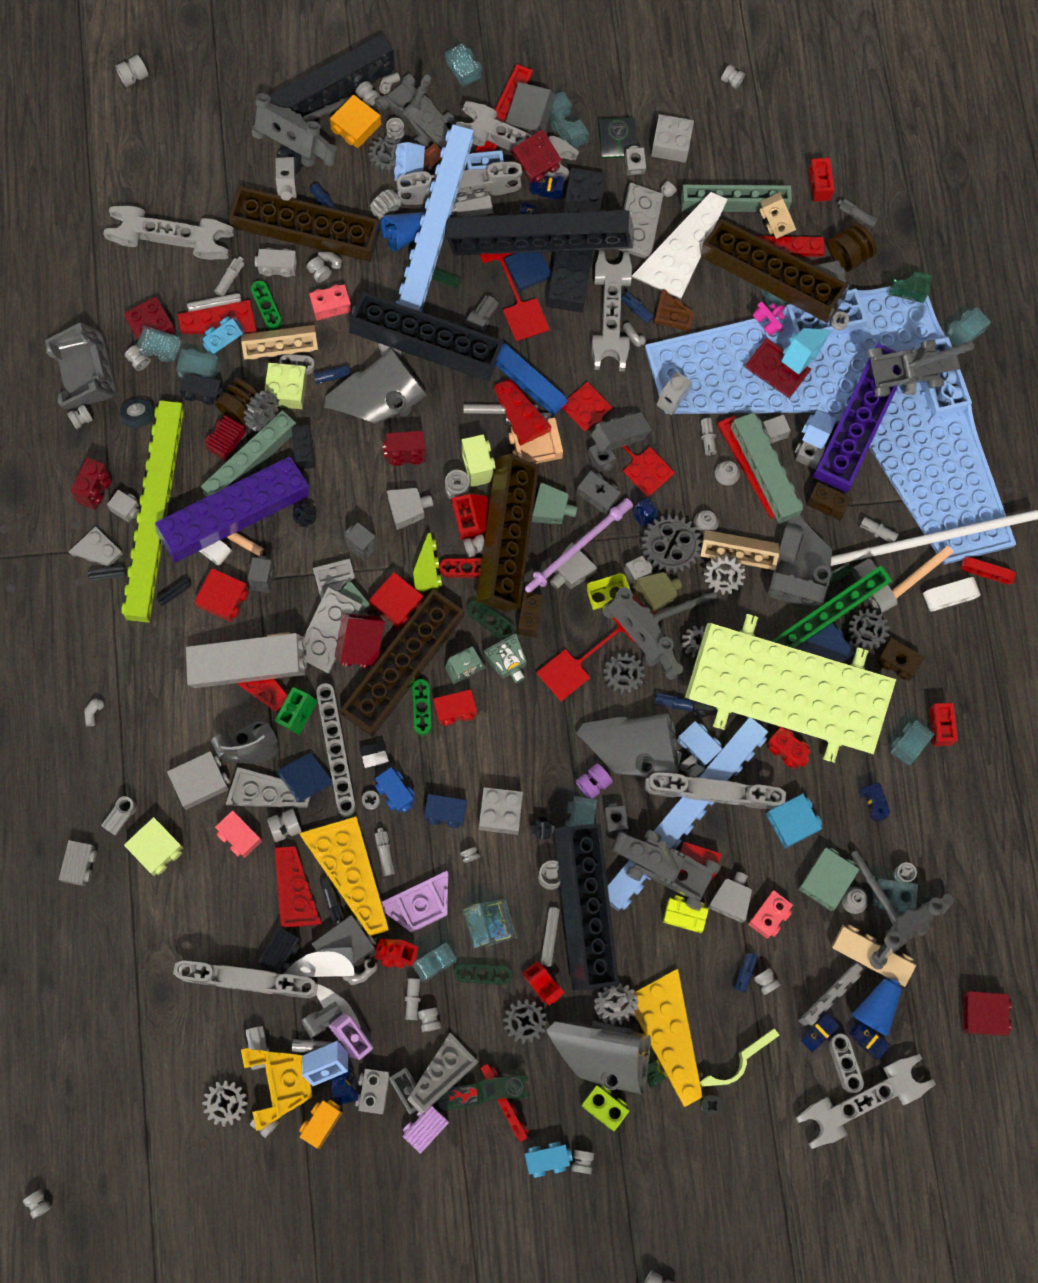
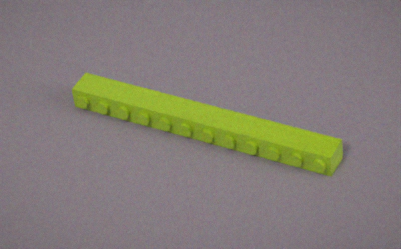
(154, 508)

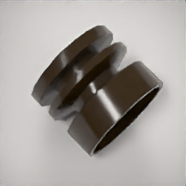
(853, 246)
(235, 402)

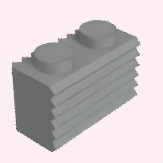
(77, 863)

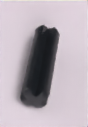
(106, 573)
(174, 591)

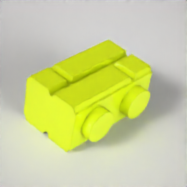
(684, 917)

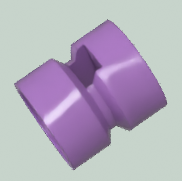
(598, 776)

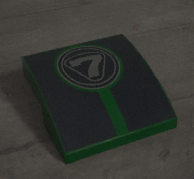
(617, 136)

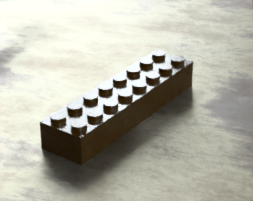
(304, 224)
(774, 270)
(507, 533)
(402, 663)

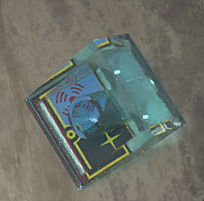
(489, 923)

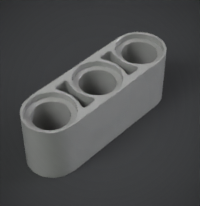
(882, 599)
(845, 1074)

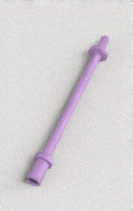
(615, 513)

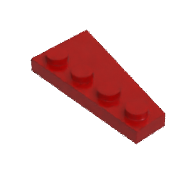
(202, 320)
(523, 416)
(267, 691)
(294, 896)
(508, 1109)

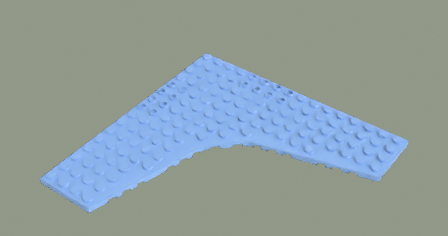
(924, 438)

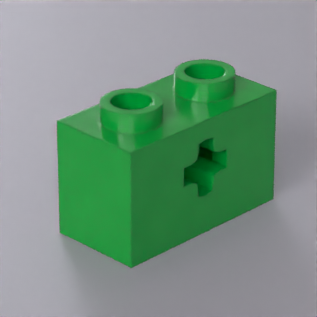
(296, 711)

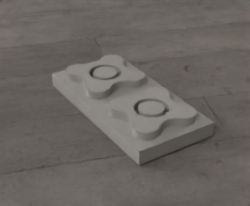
(644, 210)
(324, 628)

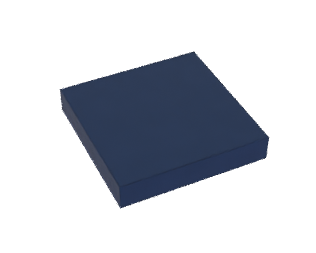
(528, 269)
(304, 777)

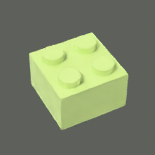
(287, 384)
(478, 460)

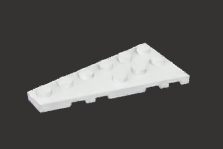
(679, 254)

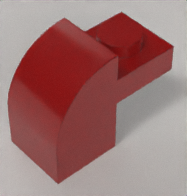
(542, 983)

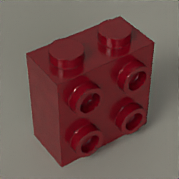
(537, 157)
(150, 315)
(404, 448)
(91, 484)
(987, 1013)

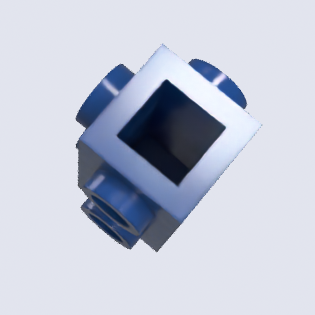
(399, 797)

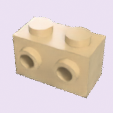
(778, 215)

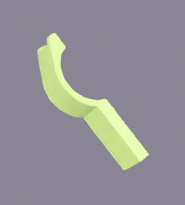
(744, 1055)

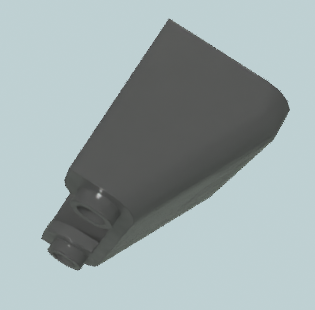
(83, 366)

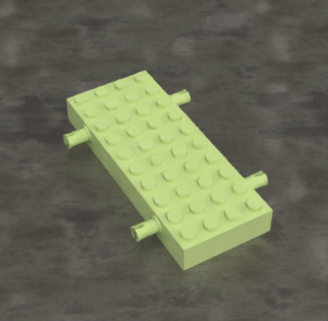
(790, 688)

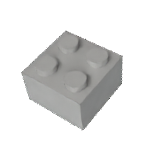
(672, 138)
(500, 811)

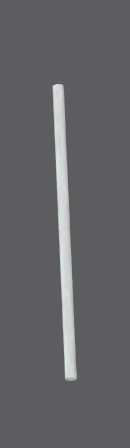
(934, 537)

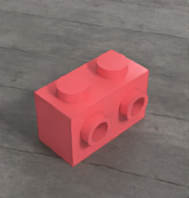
(330, 302)
(237, 834)
(771, 914)

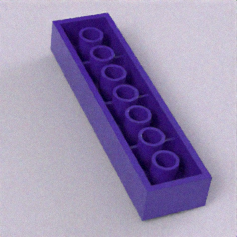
(855, 430)
(232, 509)

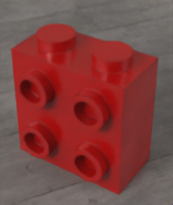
(222, 595)
(396, 600)

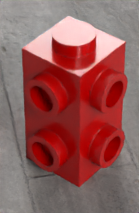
(789, 748)
(396, 953)

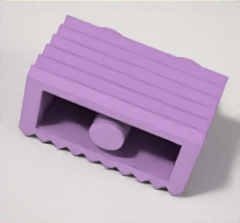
(351, 1036)
(424, 1129)

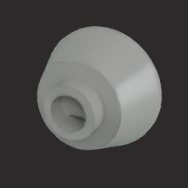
(727, 473)
(705, 520)
(851, 904)

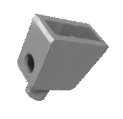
(286, 184)
(676, 391)
(407, 506)
(573, 571)
(732, 898)

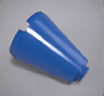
(400, 229)
(880, 1006)

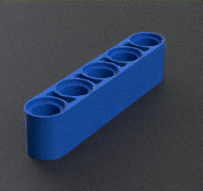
(530, 380)

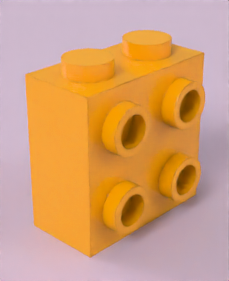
(355, 121)
(321, 1124)

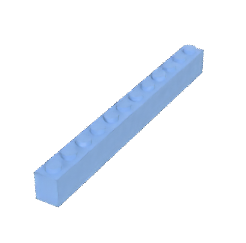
(434, 222)
(687, 810)

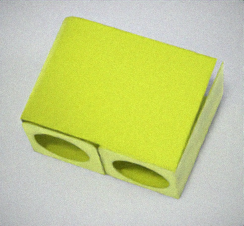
(608, 583)

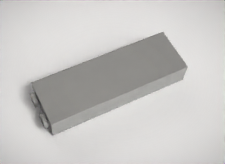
(246, 660)

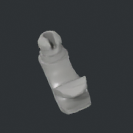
(362, 977)

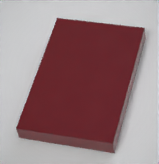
(768, 366)

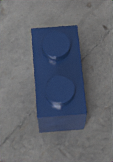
(445, 811)

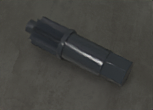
(332, 901)

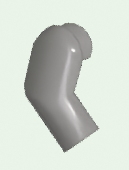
(387, 82)
(332, 257)
(635, 339)
(90, 711)

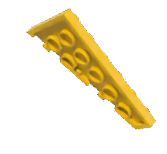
(345, 861)
(665, 1020)

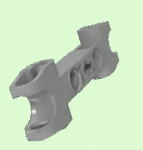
(486, 128)
(492, 179)
(201, 237)
(610, 341)
(715, 790)
(245, 979)
(897, 1084)

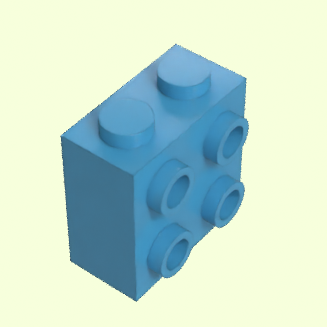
(794, 821)

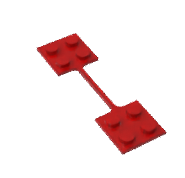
(525, 317)
(646, 470)
(565, 673)

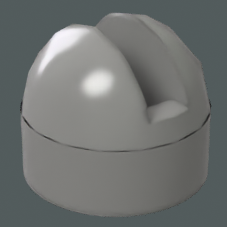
(668, 189)

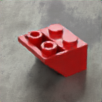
(471, 514)

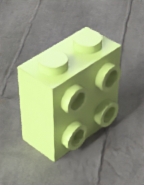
(154, 847)

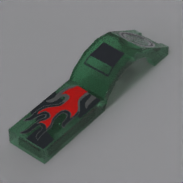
(483, 1092)

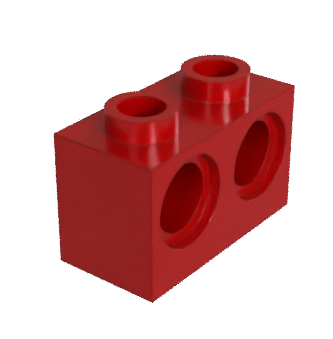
(821, 179)
(943, 724)

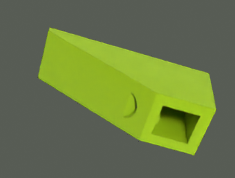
(425, 570)

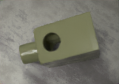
(656, 591)

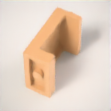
(540, 449)

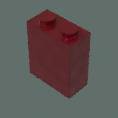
(359, 639)

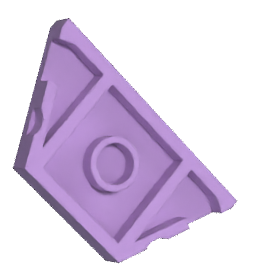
(419, 904)

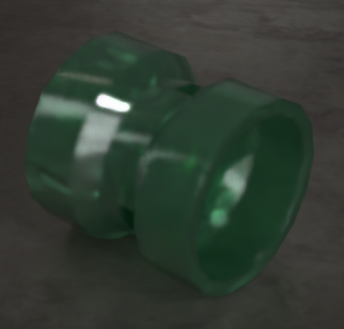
(656, 1077)

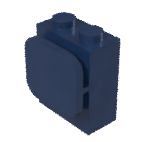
(829, 644)

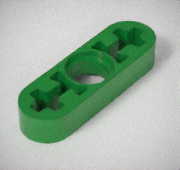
(266, 312)
(426, 693)

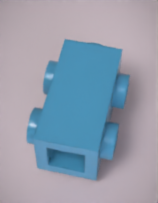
(223, 335)
(553, 1158)

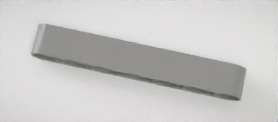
(336, 740)

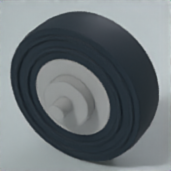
(137, 413)

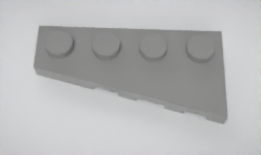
(261, 791)
(825, 1001)
(443, 1072)

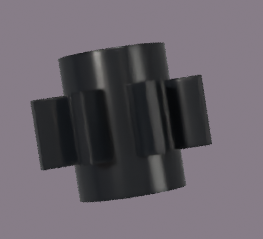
(304, 515)
(543, 827)

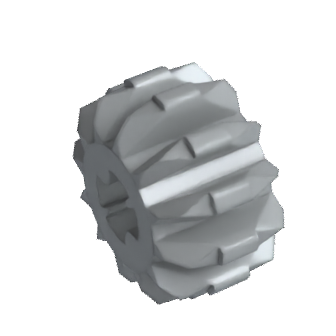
(385, 204)
(690, 640)

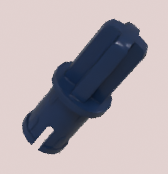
(322, 198)
(637, 307)
(331, 374)
(674, 702)
(746, 972)

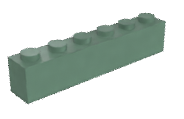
(739, 197)
(252, 454)
(767, 468)

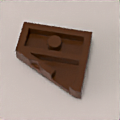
(673, 313)

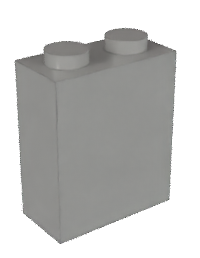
(198, 780)

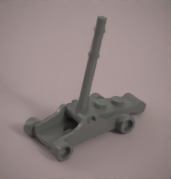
(419, 115)
(296, 131)
(915, 366)
(645, 630)
(664, 864)
(904, 926)

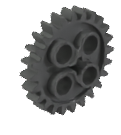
(687, 552)

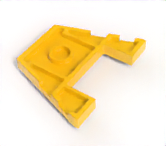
(285, 1083)

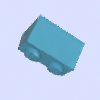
(804, 348)

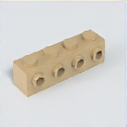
(279, 342)
(748, 550)
(862, 948)

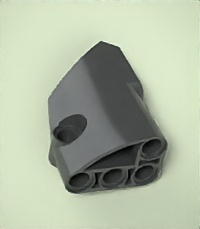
(378, 391)
(799, 562)
(634, 744)
(259, 748)
(601, 1053)

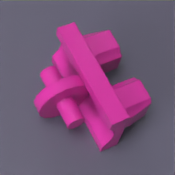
(763, 312)

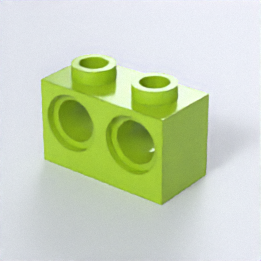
(602, 1112)

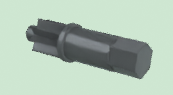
(857, 213)

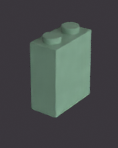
(829, 878)

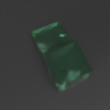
(914, 288)

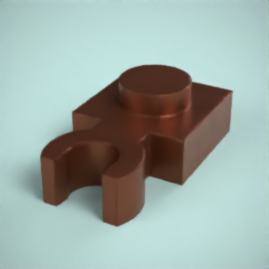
(432, 157)

